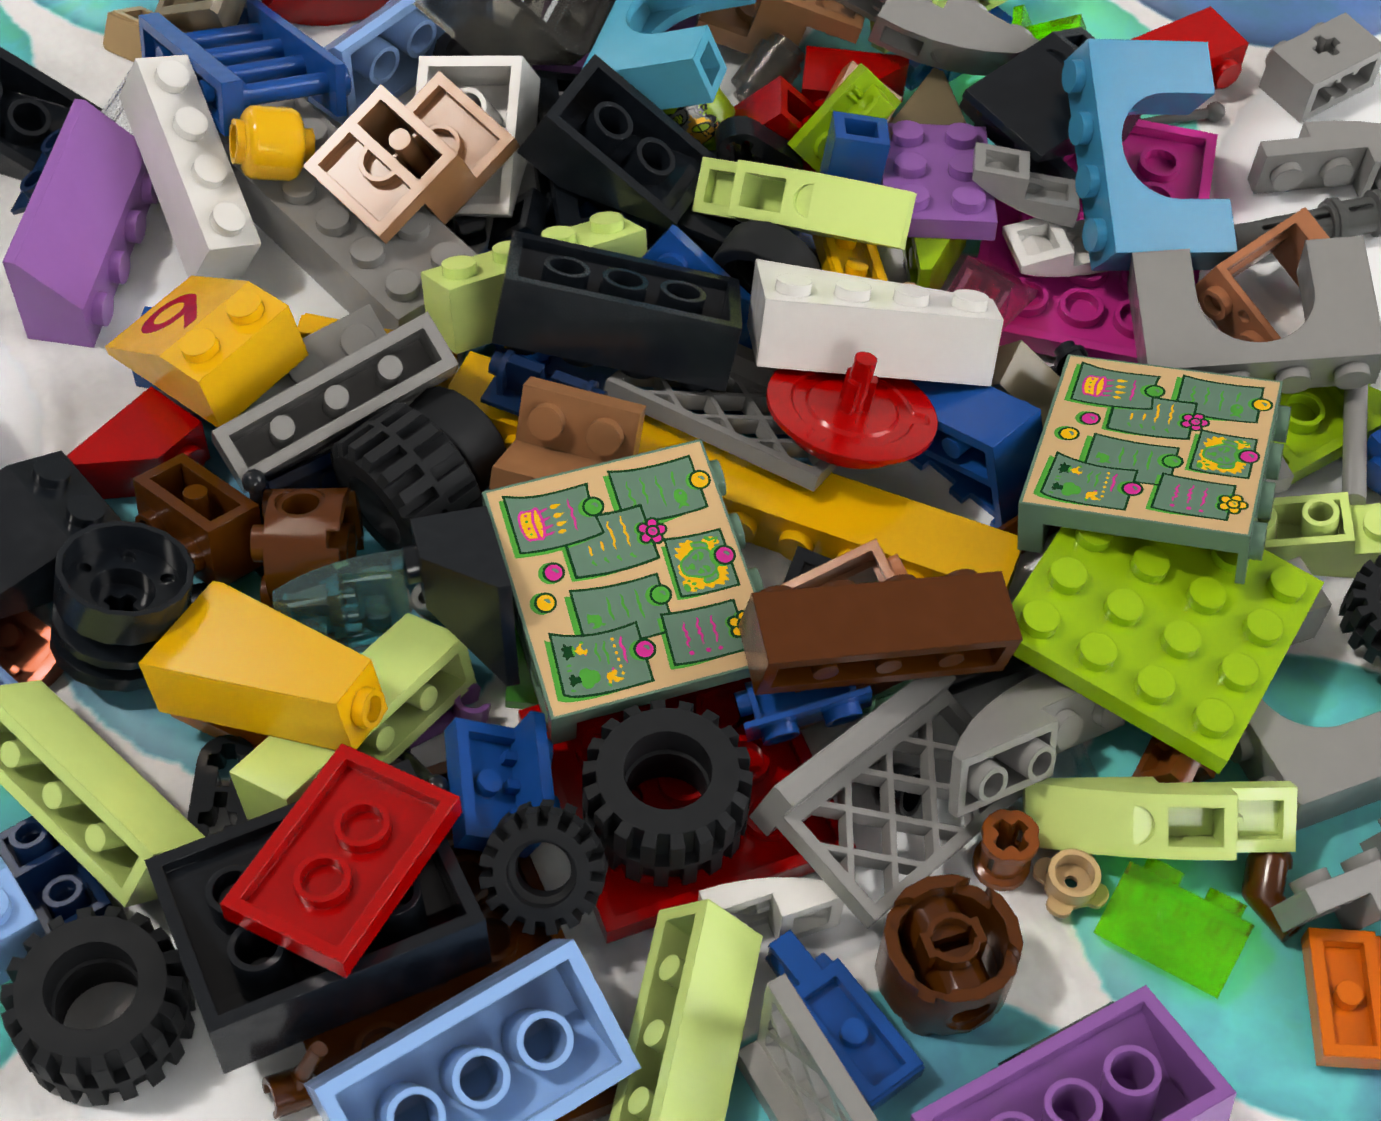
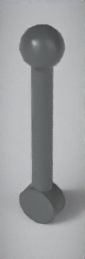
(1214, 112)

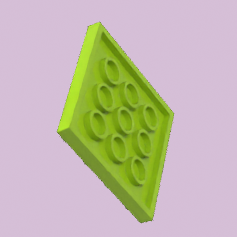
(1163, 633)

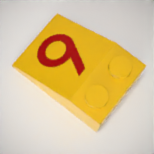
(213, 345)

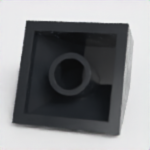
(466, 584)

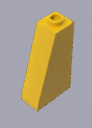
(262, 673)

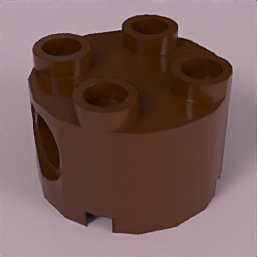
(304, 533)
(948, 955)

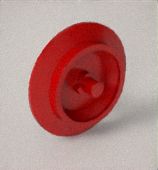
(853, 415)

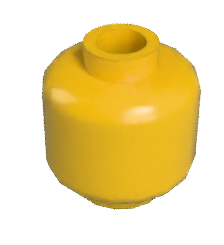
(270, 143)

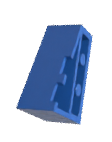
(982, 444)

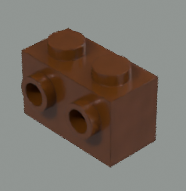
(200, 514)

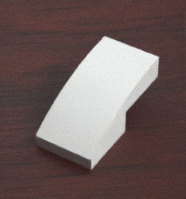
(1048, 248)
(783, 902)

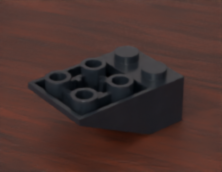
(1029, 100)

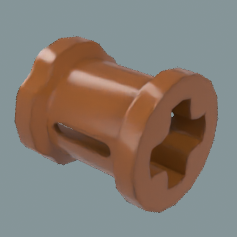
(1000, 844)

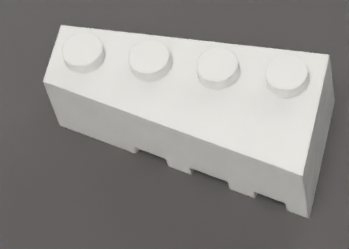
(916, 332)

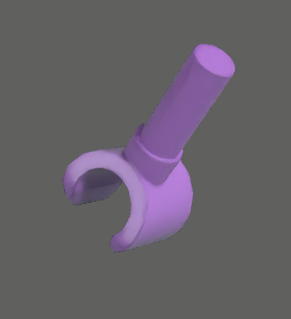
(460, 711)

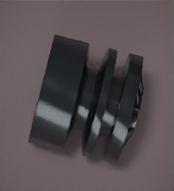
(115, 600)

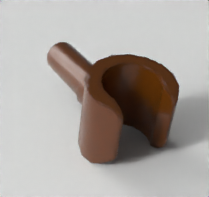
(288, 1087)

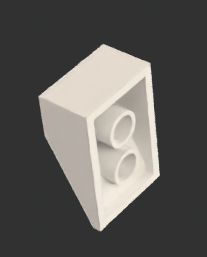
(510, 94)

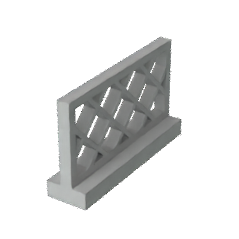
(743, 393)
(850, 760)
(795, 1065)

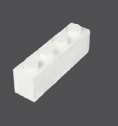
(189, 168)

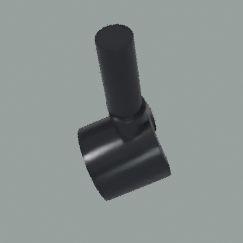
(470, 229)

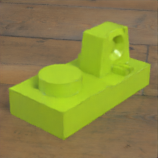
(859, 94)

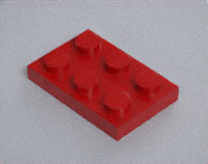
(342, 859)

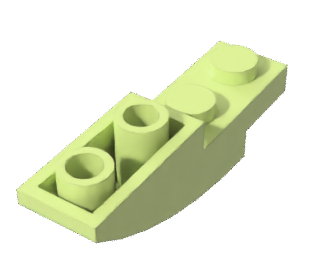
(805, 201)
(1325, 532)
(1163, 819)

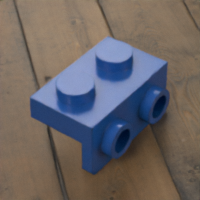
(495, 773)

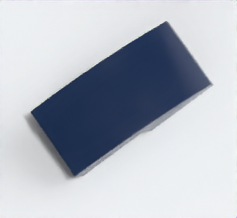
(49, 874)

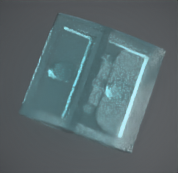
(350, 598)

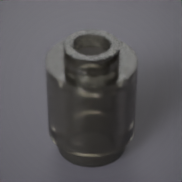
(767, 62)

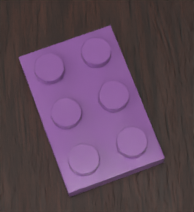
(939, 168)

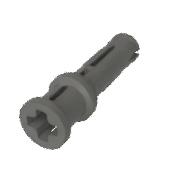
(1335, 216)

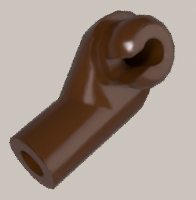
(1265, 887)

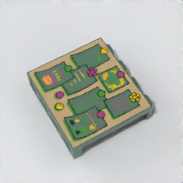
(1157, 457)
(624, 582)

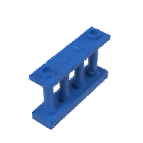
(251, 63)

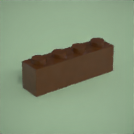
(878, 631)

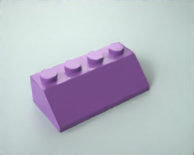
(79, 230)
(1108, 1067)

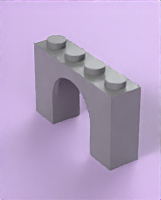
(1332, 348)
(1330, 765)

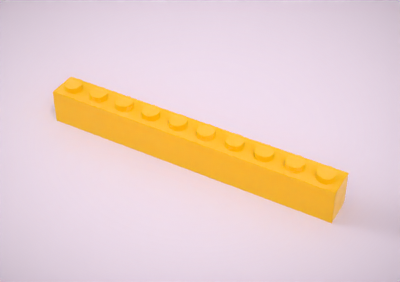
(825, 521)

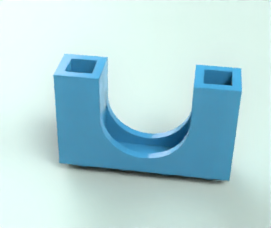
(1121, 214)

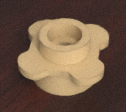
(1072, 865)

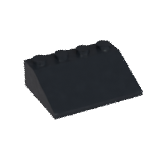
(268, 998)

